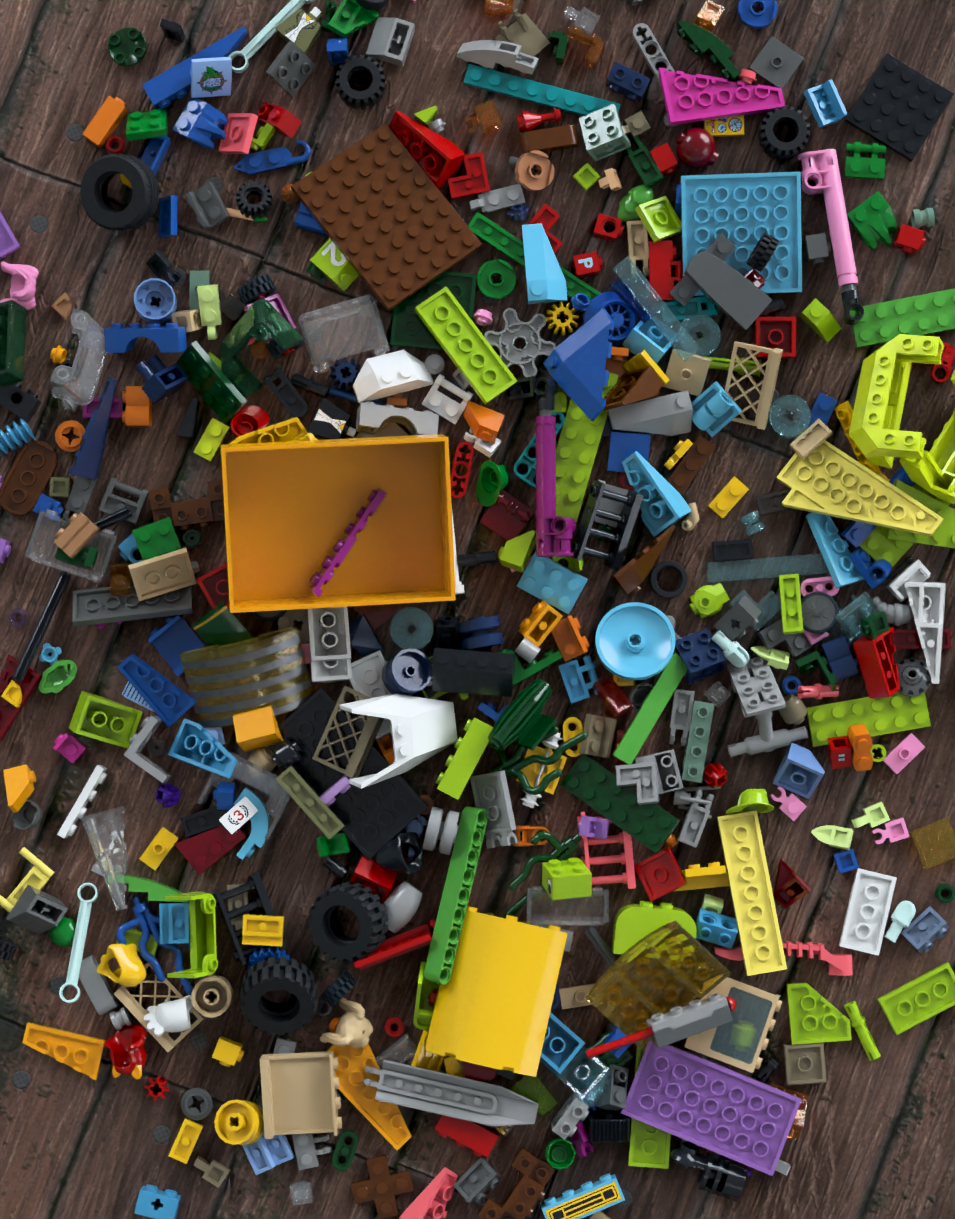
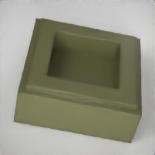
(60, 487)

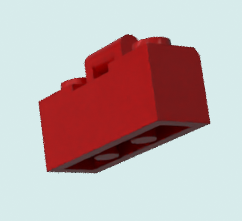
(660, 264)

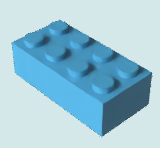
(559, 1046)

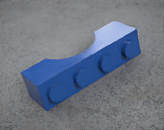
(168, 338)

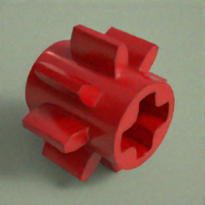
(715, 775)
(152, 1091)

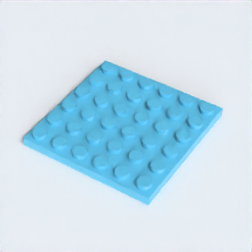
(743, 211)

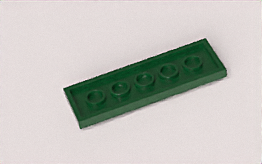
(599, 790)

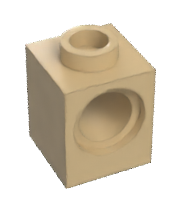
(188, 318)

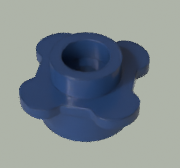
(518, 212)

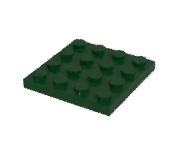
(407, 326)

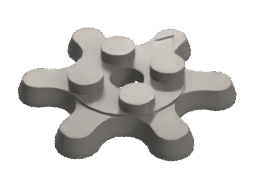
(529, 333)

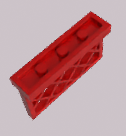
(397, 946)

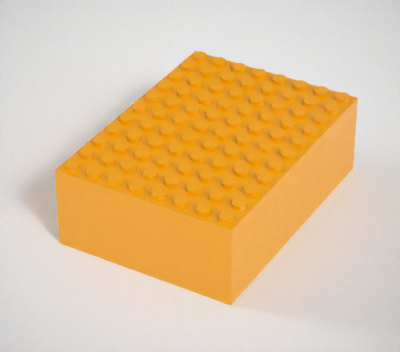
(298, 497)

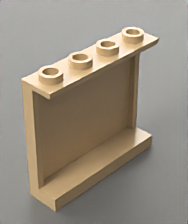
(300, 1093)

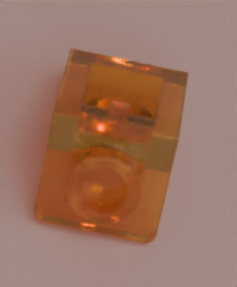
(709, 15)
(120, 579)

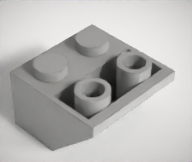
(391, 40)
(667, 770)

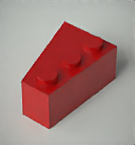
(878, 665)

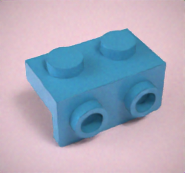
(825, 104)

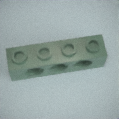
(697, 742)

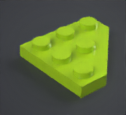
(813, 1017)

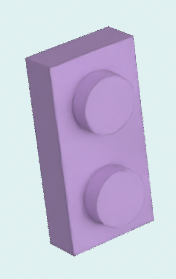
(341, 785)

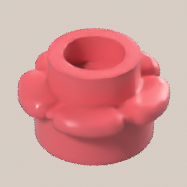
(747, 76)

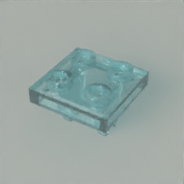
(850, 616)

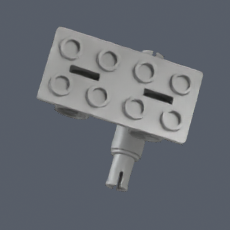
(758, 698)

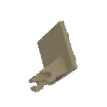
(523, 33)

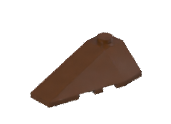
(636, 570)

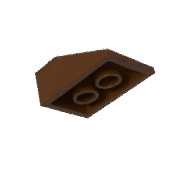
(634, 387)

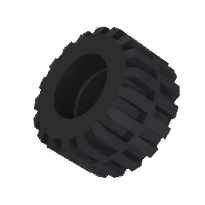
(354, 67)
(795, 121)

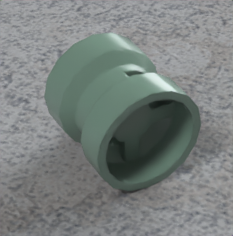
(922, 218)

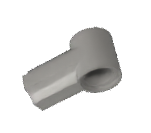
(527, 650)

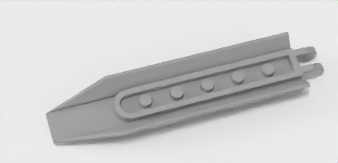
(451, 1095)

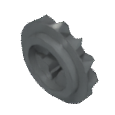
(193, 1112)

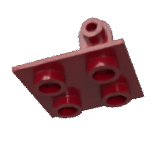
(507, 516)

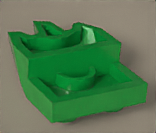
(873, 221)

